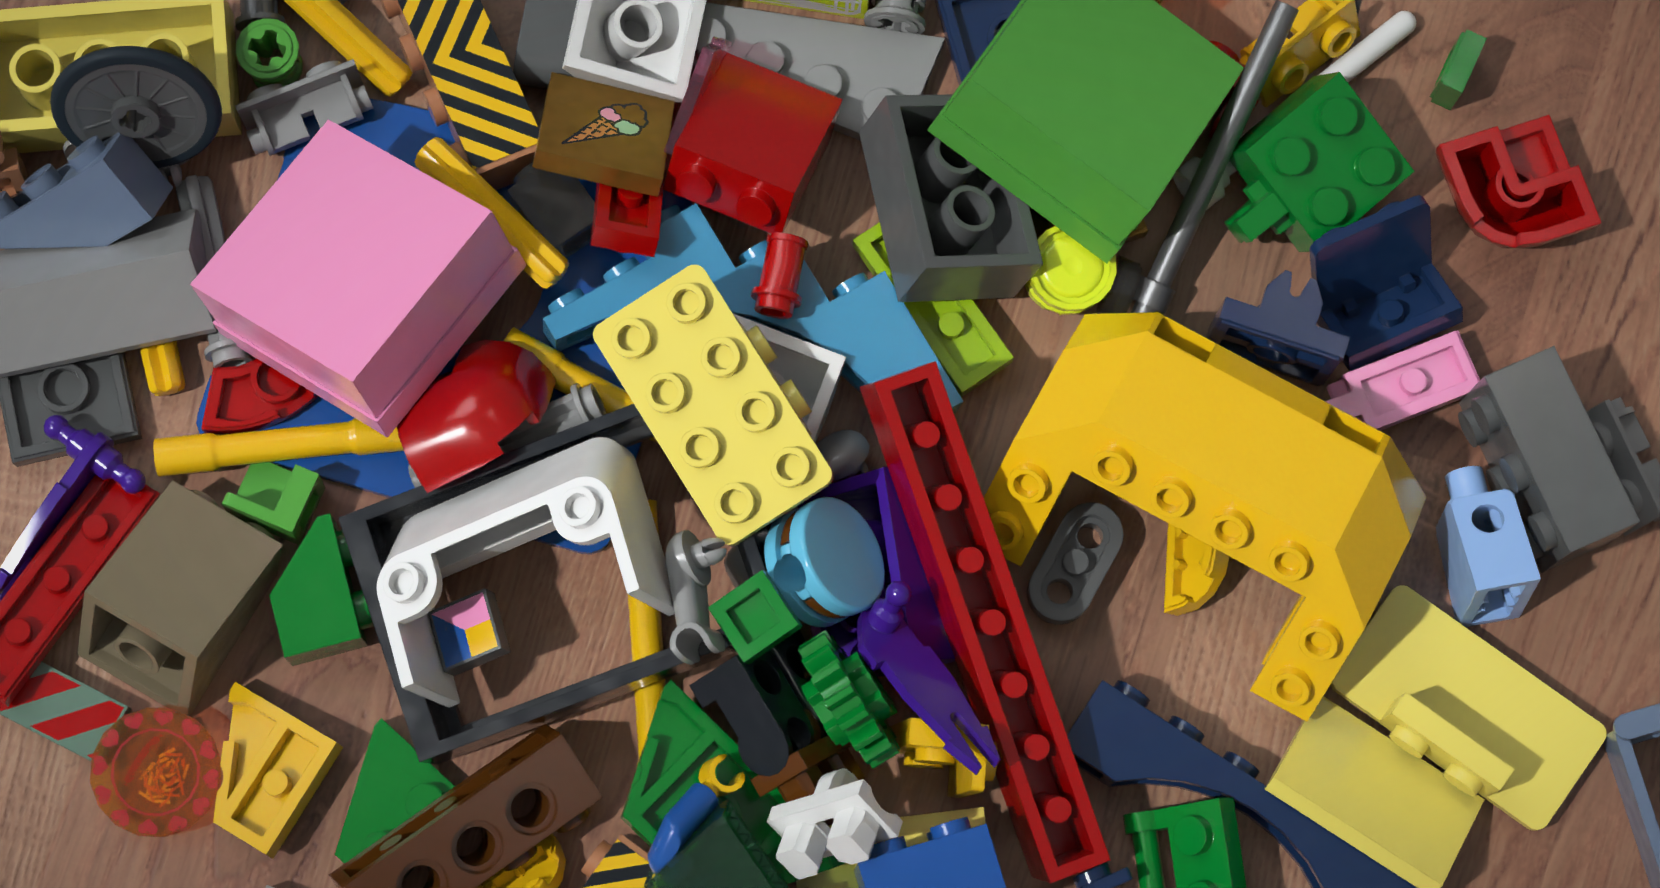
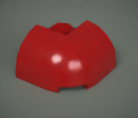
(1517, 185)
(472, 409)

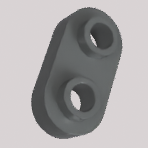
(1073, 564)

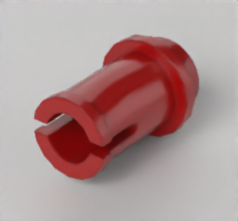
(780, 276)

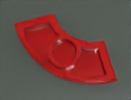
(251, 399)

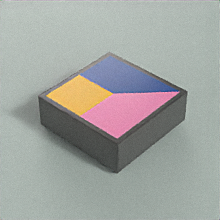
(469, 632)

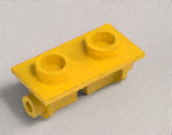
(1320, 33)

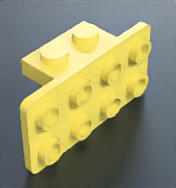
(715, 404)
(1468, 709)

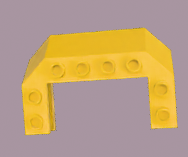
(1231, 464)

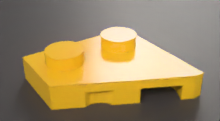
(268, 771)

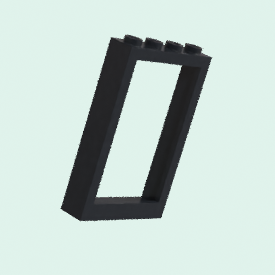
(439, 730)

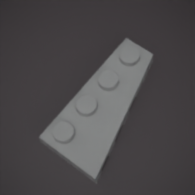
(831, 56)

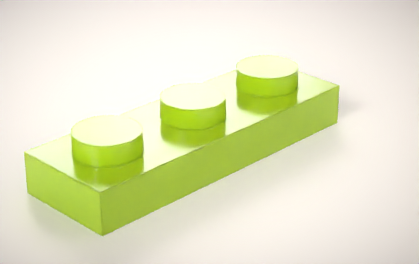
(953, 328)

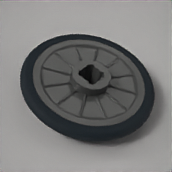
(141, 95)

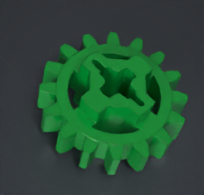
(849, 699)

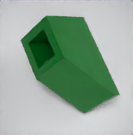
(316, 598)

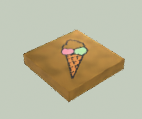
(604, 134)

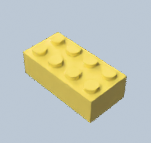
(46, 39)

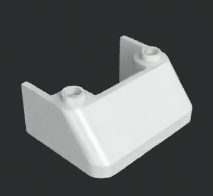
(580, 492)

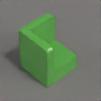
(277, 499)

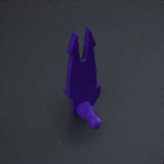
(91, 457)
(921, 677)

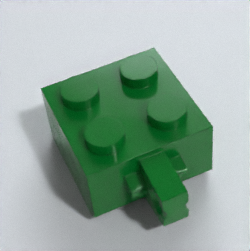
(1314, 164)

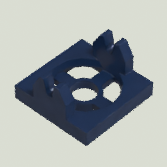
(1281, 332)

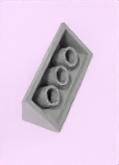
(104, 299)

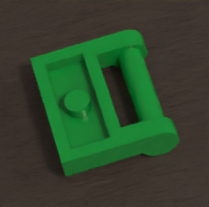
(1201, 843)

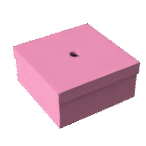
(358, 276)

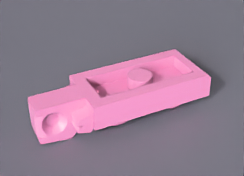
(1406, 383)

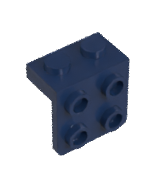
(1382, 282)

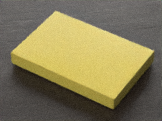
(1375, 795)

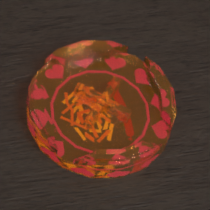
(155, 772)

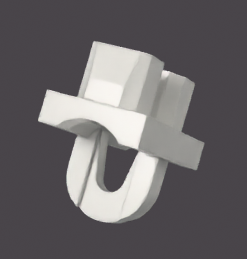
(855, 827)

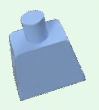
(1484, 551)

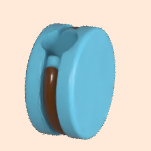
(825, 561)

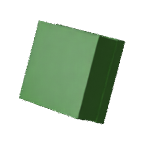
(1087, 111)

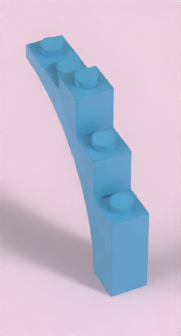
(860, 324)

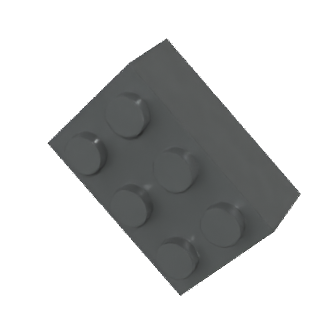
(941, 217)
(1548, 457)

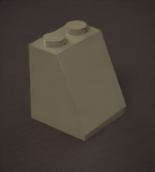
(177, 597)

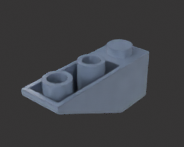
(86, 202)

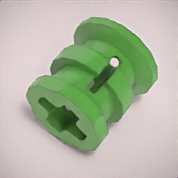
(259, 41)

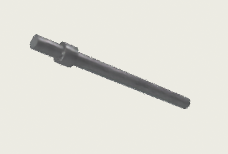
(1154, 292)

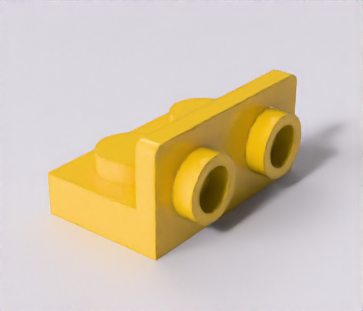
(925, 750)

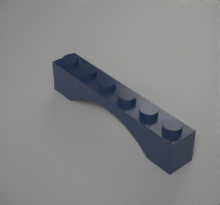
(1131, 745)

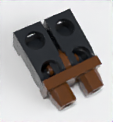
(774, 720)

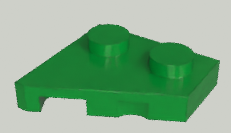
(387, 791)

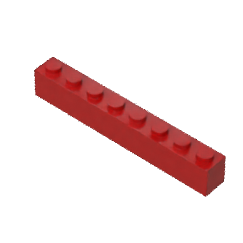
(985, 622)

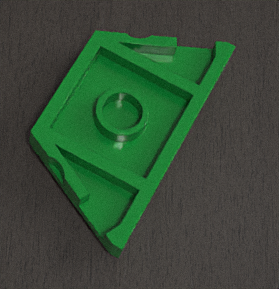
(670, 763)

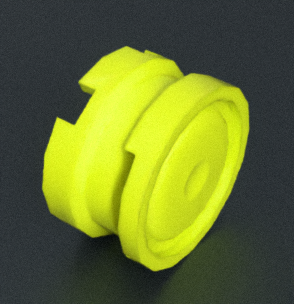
(1070, 275)

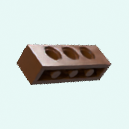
(484, 801)

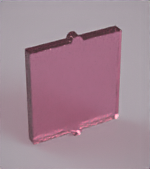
(706, 66)

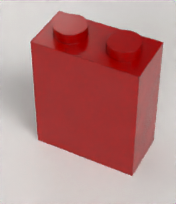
(752, 144)

